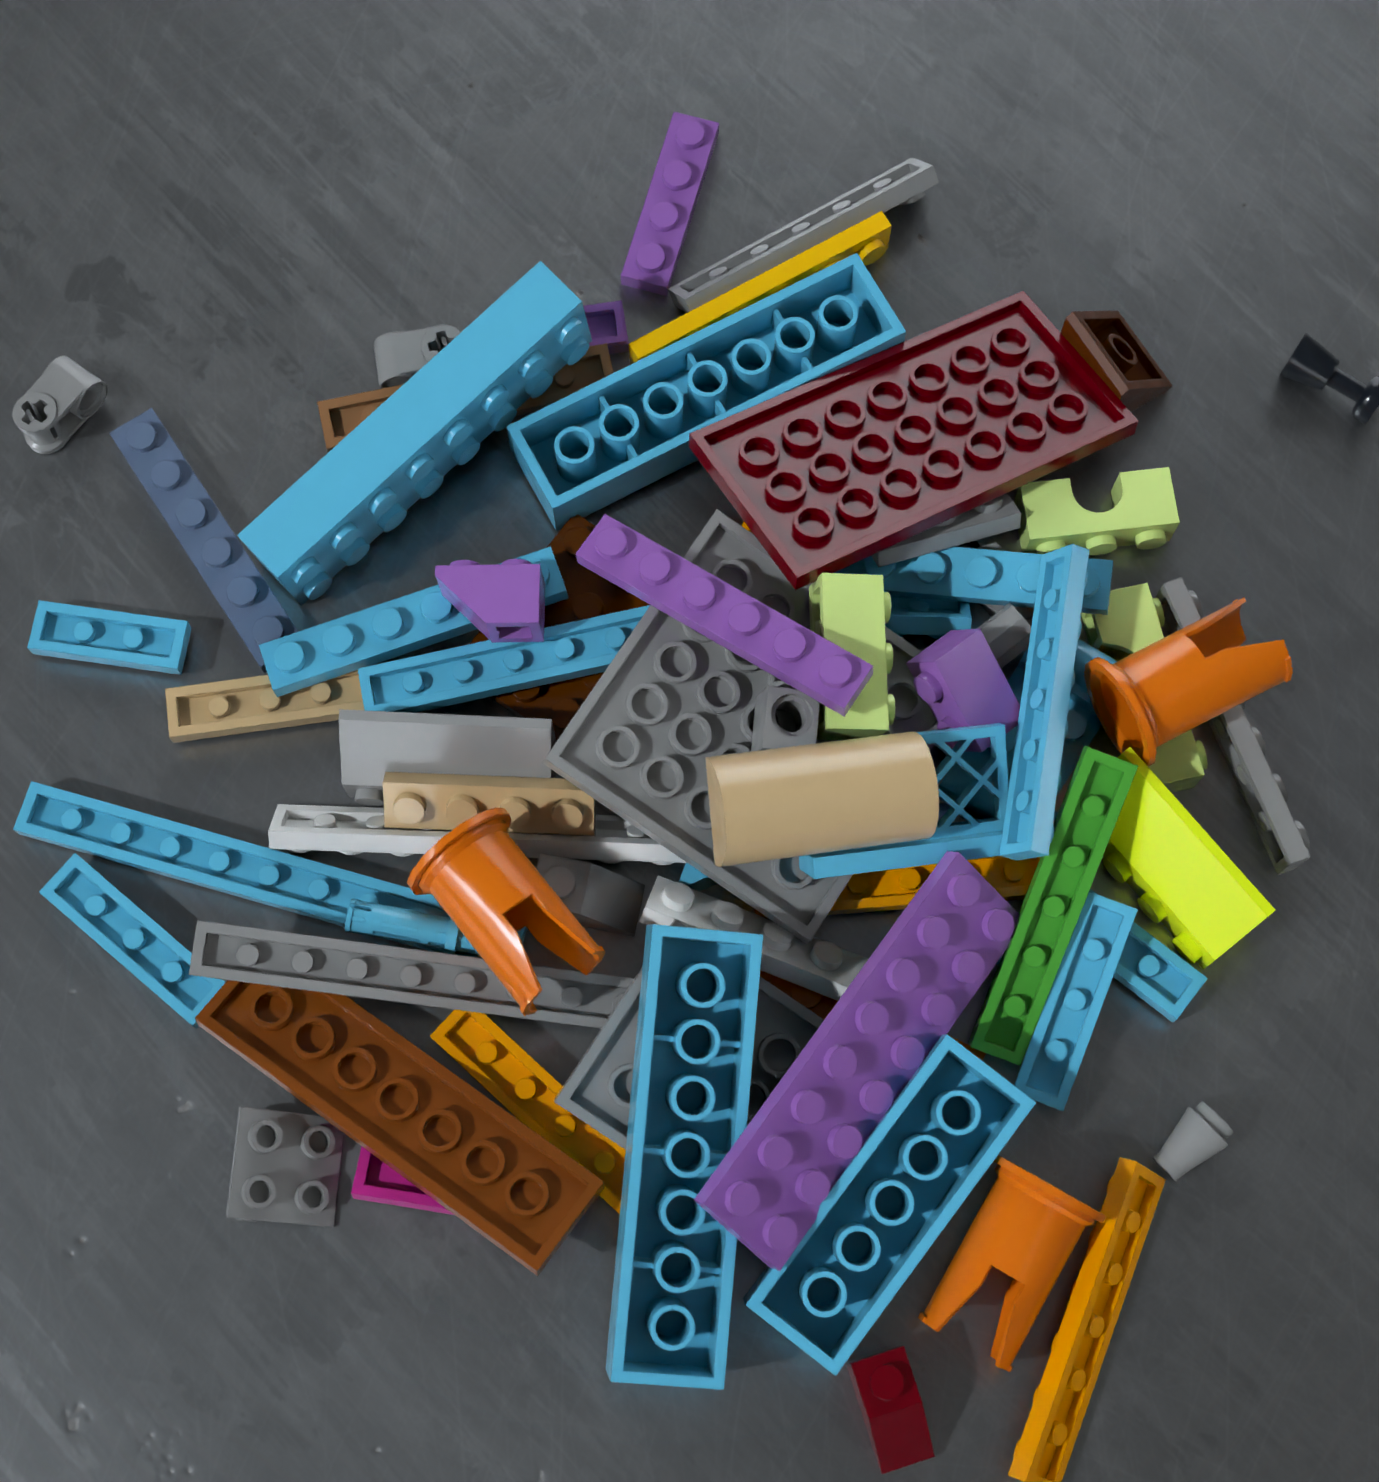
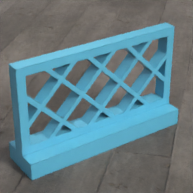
(970, 838)

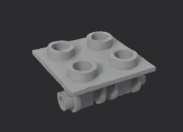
(284, 1168)

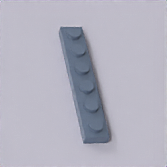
(203, 532)

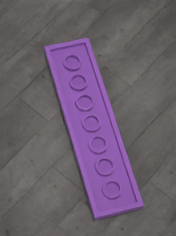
(859, 1060)

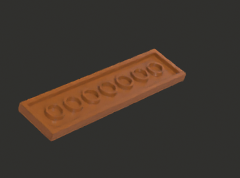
(409, 1114)

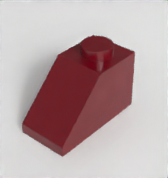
(891, 1409)

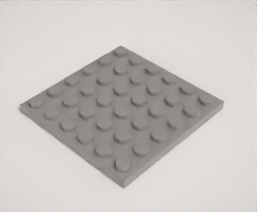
(687, 698)

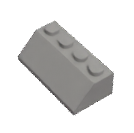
(437, 745)

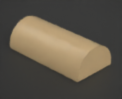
(821, 798)

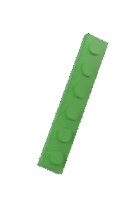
(1052, 905)

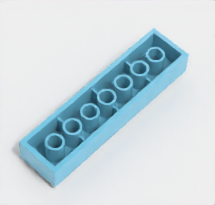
(640, 418)
(420, 434)
(682, 1122)

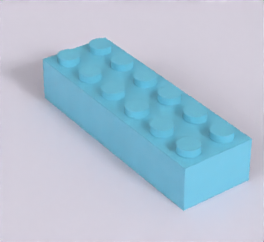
(891, 1203)

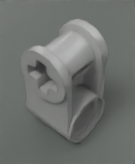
(405, 353)
(60, 401)

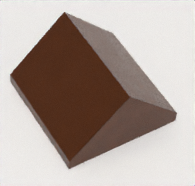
(1116, 356)

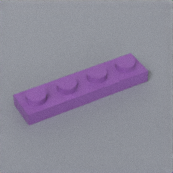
(670, 204)

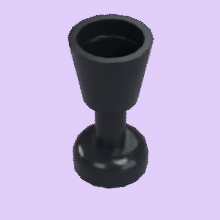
(1318, 367)

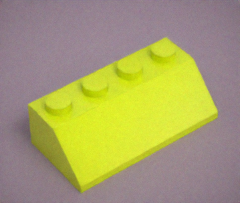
(1180, 871)

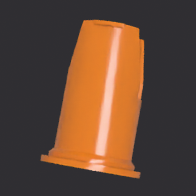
(1182, 681)
(493, 895)
(1024, 1232)

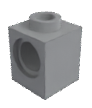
(782, 696)

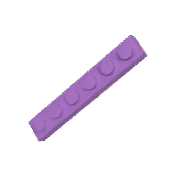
(725, 614)

